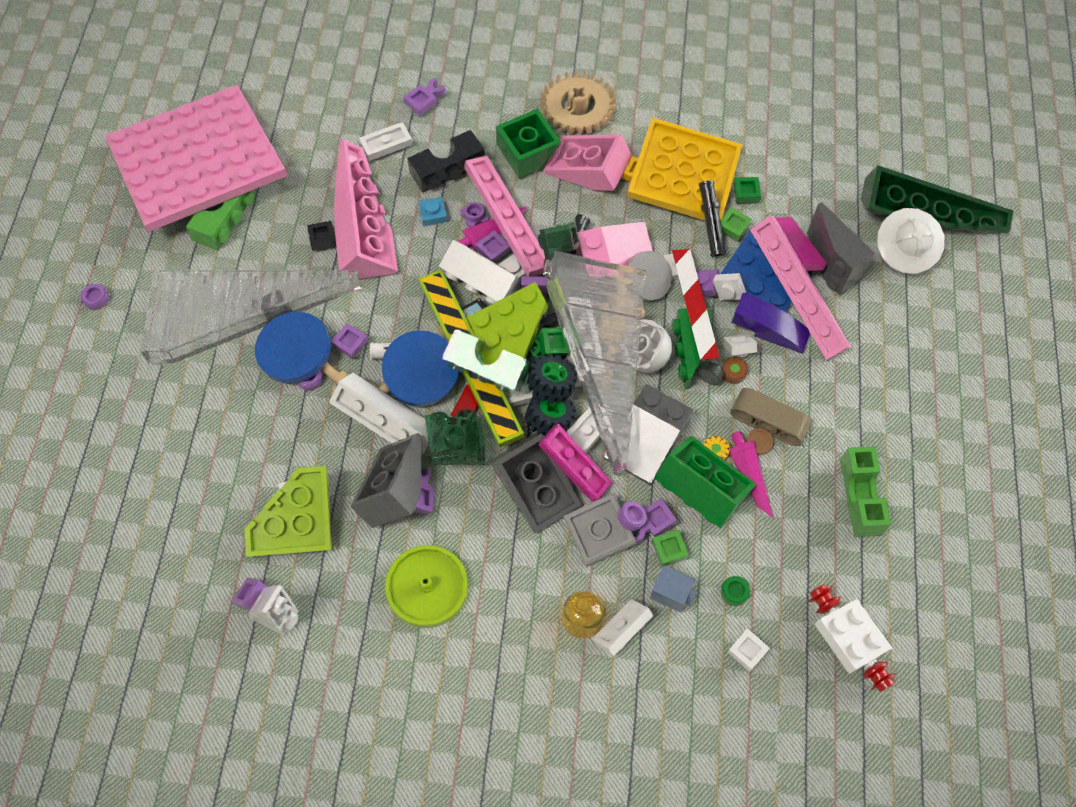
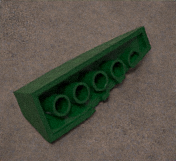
(891, 191)

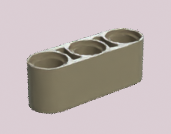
(771, 415)

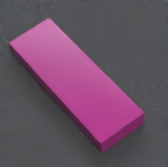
(801, 244)
(575, 463)

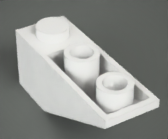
(275, 610)

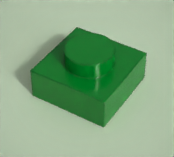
(747, 190)
(553, 342)

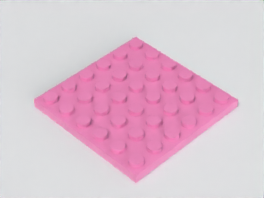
(194, 157)

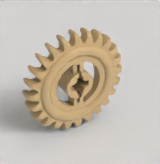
(579, 94)

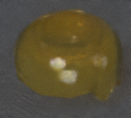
(583, 614)

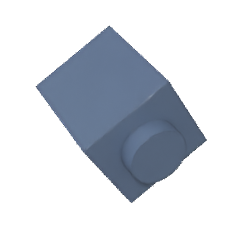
(673, 589)

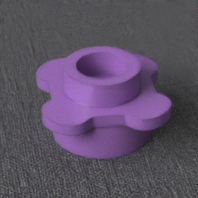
(474, 208)

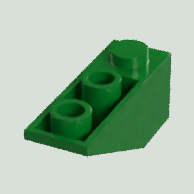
(686, 346)

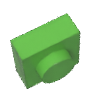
(735, 224)
(670, 548)

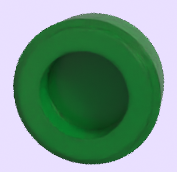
(735, 591)

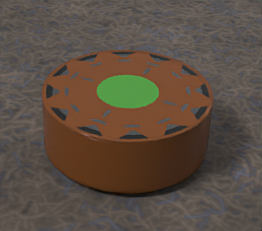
(734, 370)

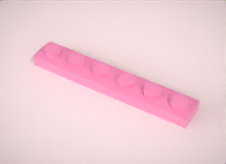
(506, 215)
(800, 288)

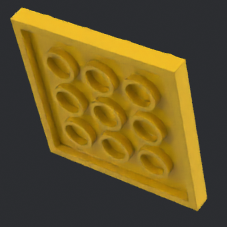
(676, 162)

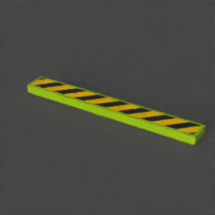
(490, 399)

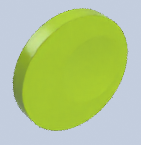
(426, 586)

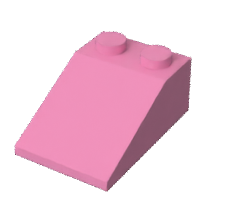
(590, 160)
(614, 243)

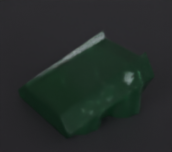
(455, 438)

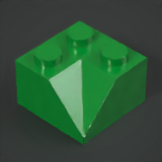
(527, 142)

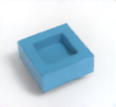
(432, 211)

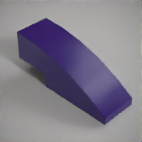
(771, 323)

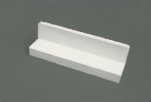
(377, 410)

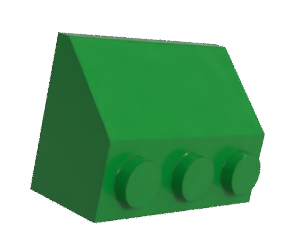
(704, 481)

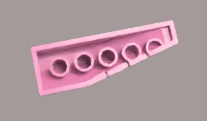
(360, 229)

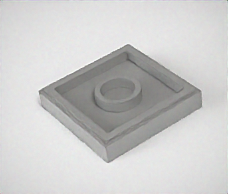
(598, 531)

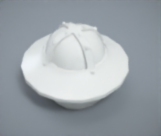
(910, 241)

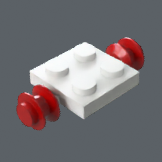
(852, 637)

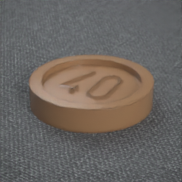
(762, 439)

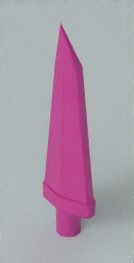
(479, 231)
(747, 462)

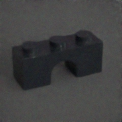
(433, 171)

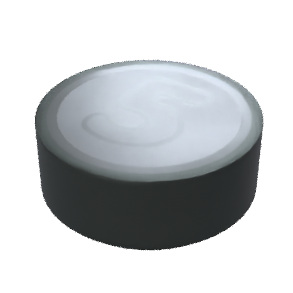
(710, 373)

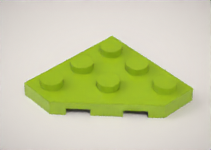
(510, 323)
(294, 517)

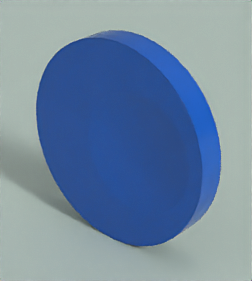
(293, 347)
(416, 370)

